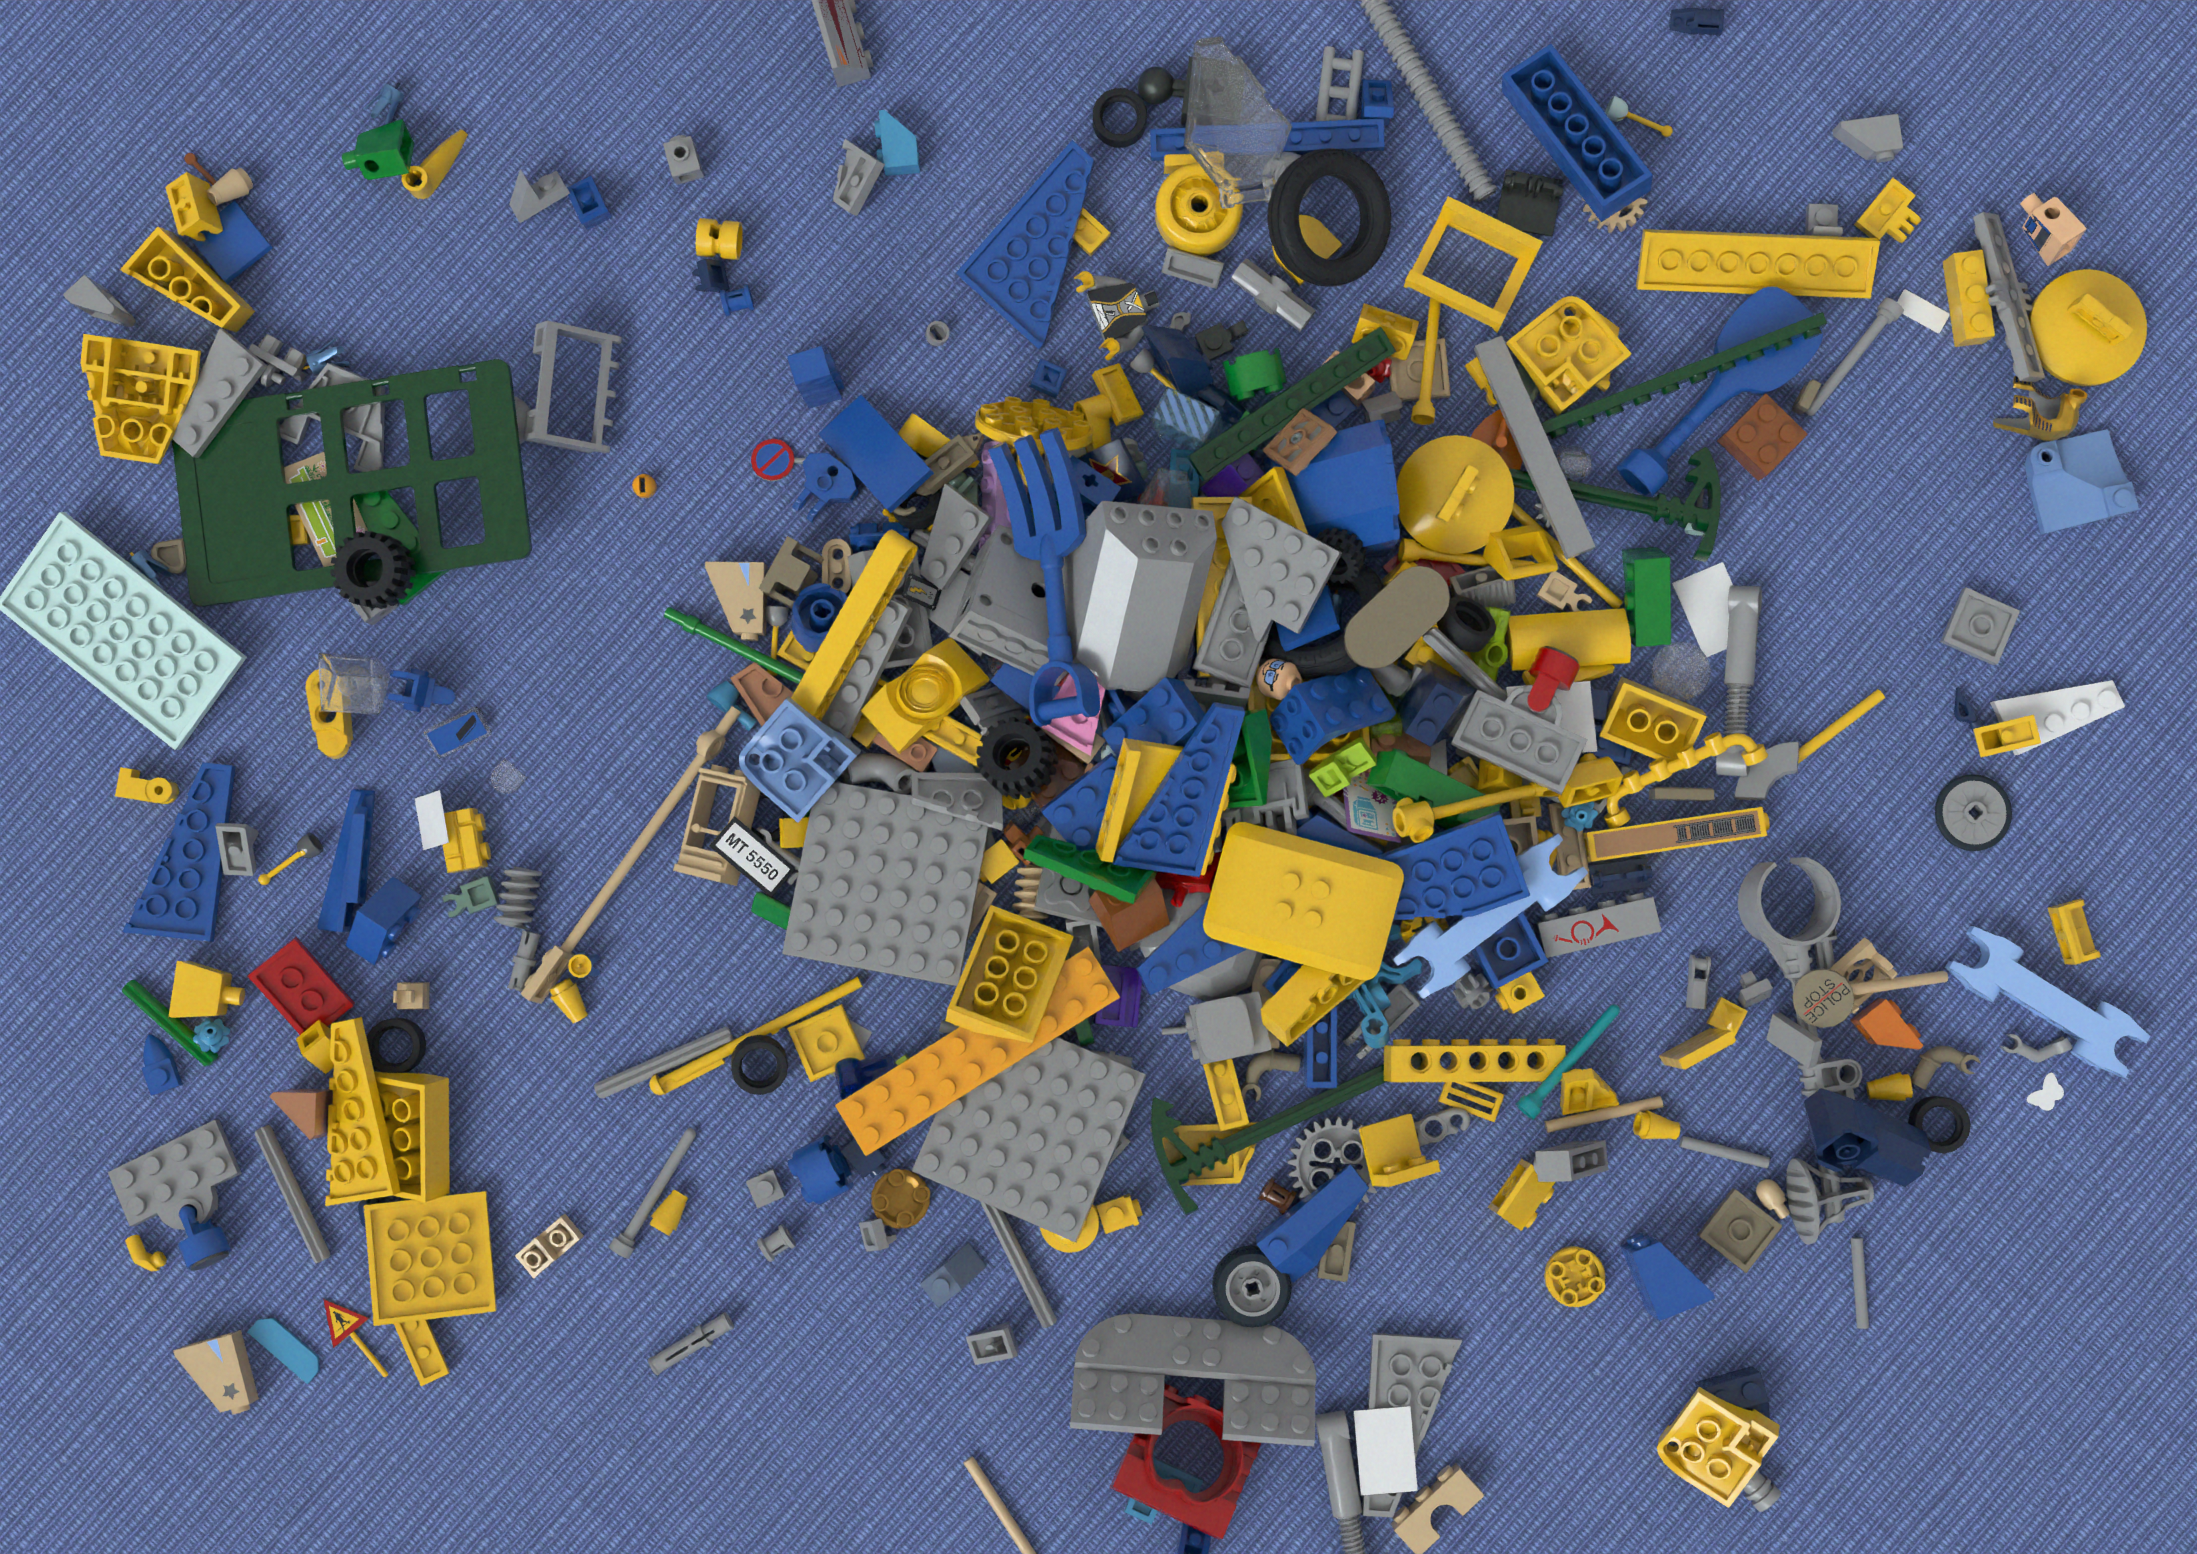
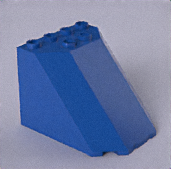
(1351, 488)

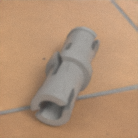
(524, 960)

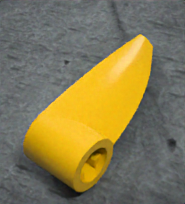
(434, 167)
(1097, 413)
(923, 437)

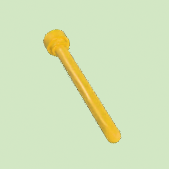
(1423, 411)
(1412, 551)

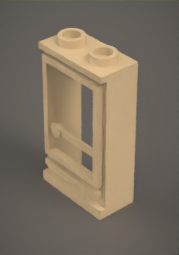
(707, 863)

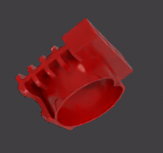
(1207, 1510)

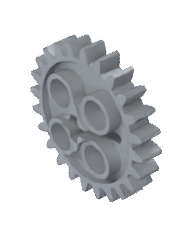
(1337, 1137)

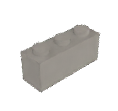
(1571, 1161)

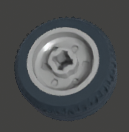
(1255, 1306)

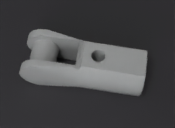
(1698, 988)

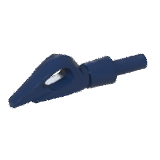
(1970, 716)

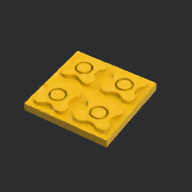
(430, 1258)

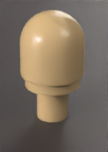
(1772, 1197)

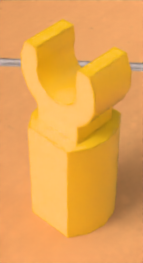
(1477, 373)

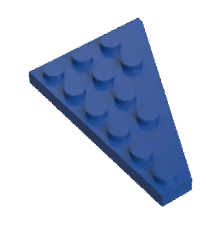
(1028, 251)

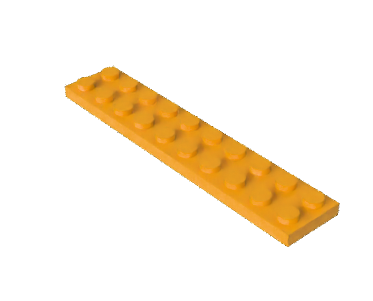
(968, 1060)

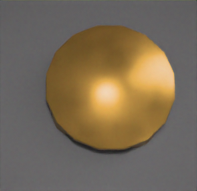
(900, 1198)

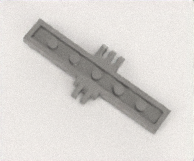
(2008, 297)

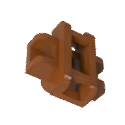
(1017, 838)

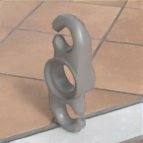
(1444, 1118)

